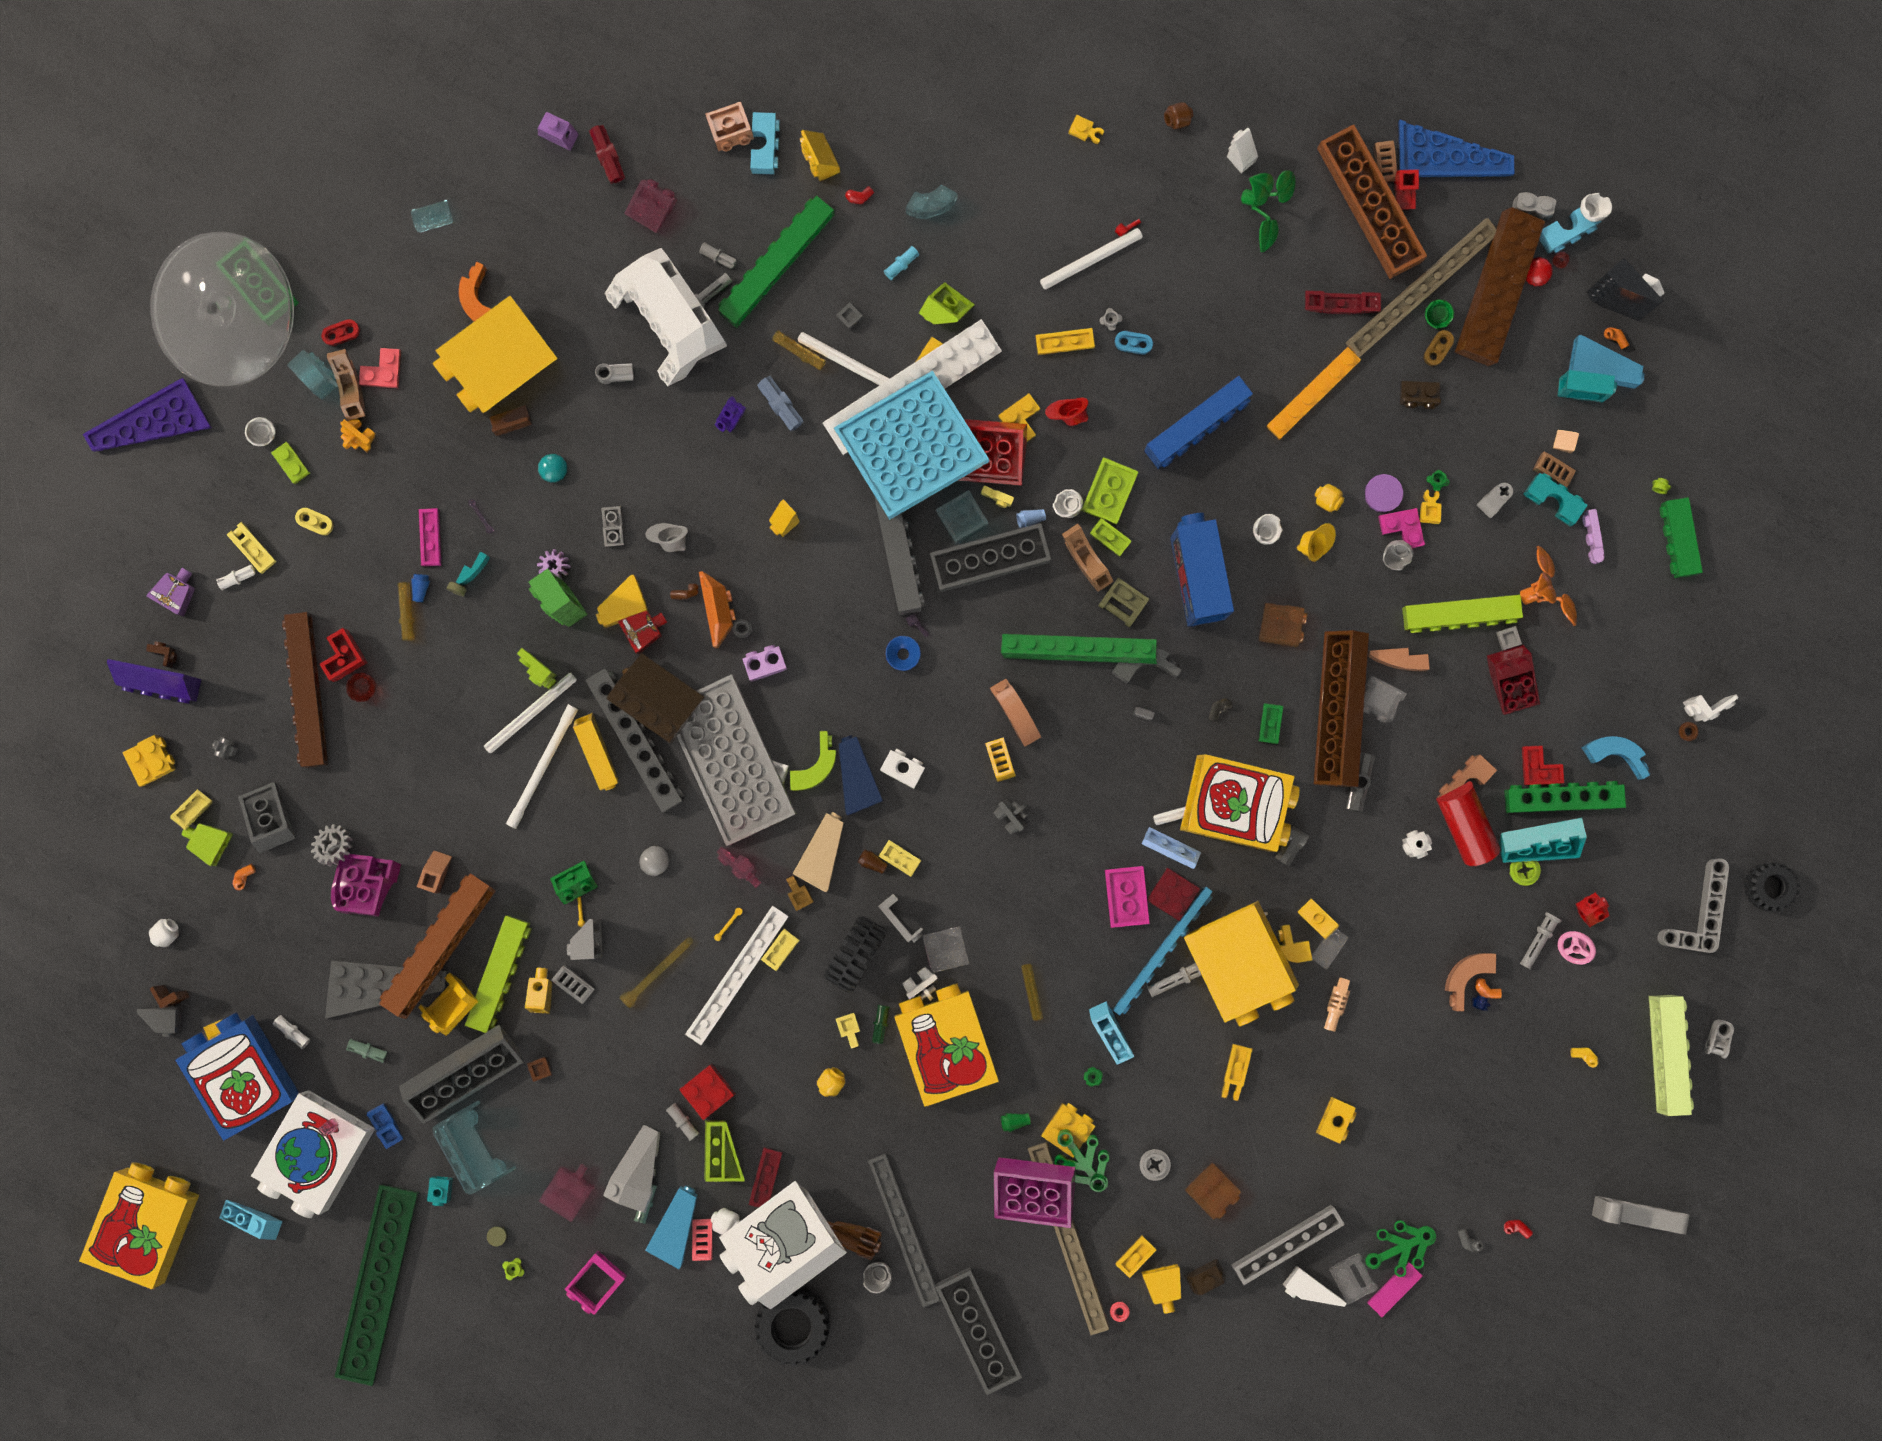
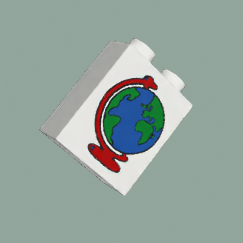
(307, 1164)

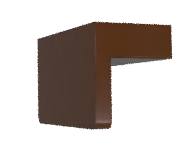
(510, 420)
(166, 999)

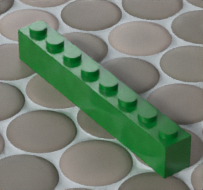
(776, 261)
(1079, 648)

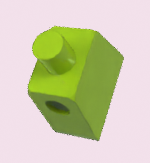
(207, 842)

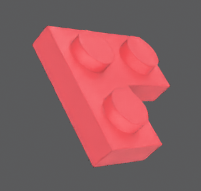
(386, 374)

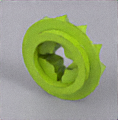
(1532, 875)

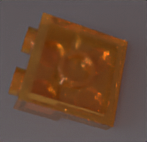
(1282, 625)
(1213, 1191)

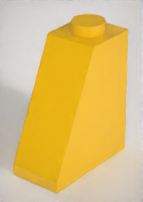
(622, 603)

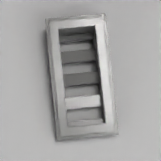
(556, 979)

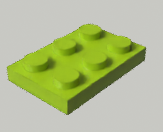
(1109, 491)

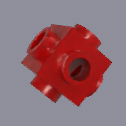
(1593, 909)

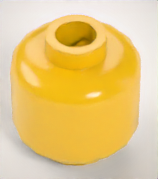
(1329, 497)
(831, 1082)

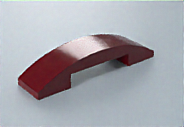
(1342, 303)

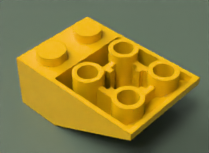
(820, 156)

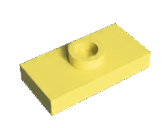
(191, 809)
(900, 858)
(780, 949)

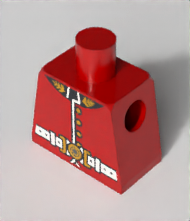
(642, 629)

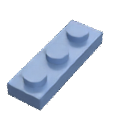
(1171, 848)

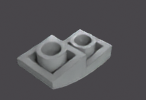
(612, 526)

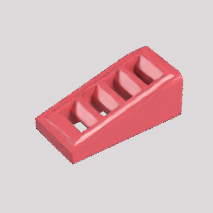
(702, 1222)

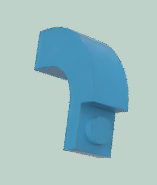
(1619, 746)

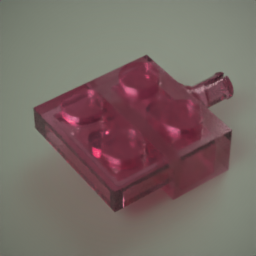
(741, 866)
(567, 1192)

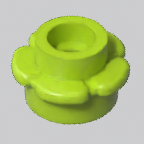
(1661, 486)

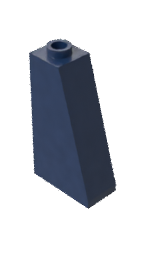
(858, 782)

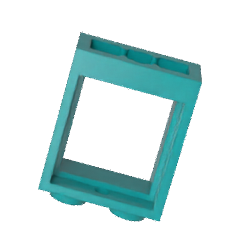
(1586, 386)

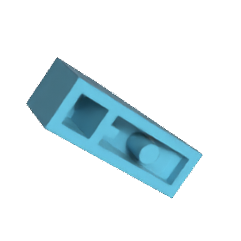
(1111, 1032)

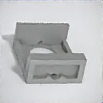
(896, 922)

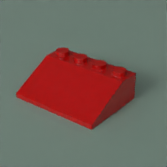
(1004, 447)

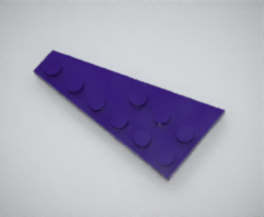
(158, 416)

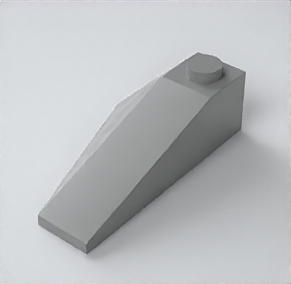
(633, 1177)

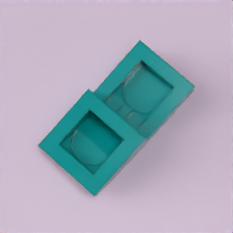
(468, 574)

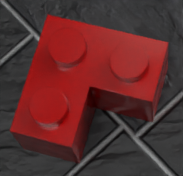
(347, 656)

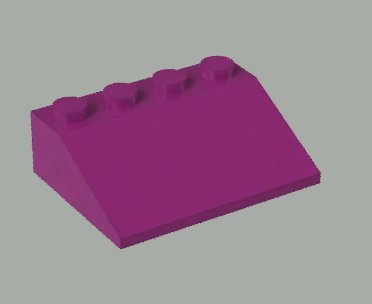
(1034, 1192)

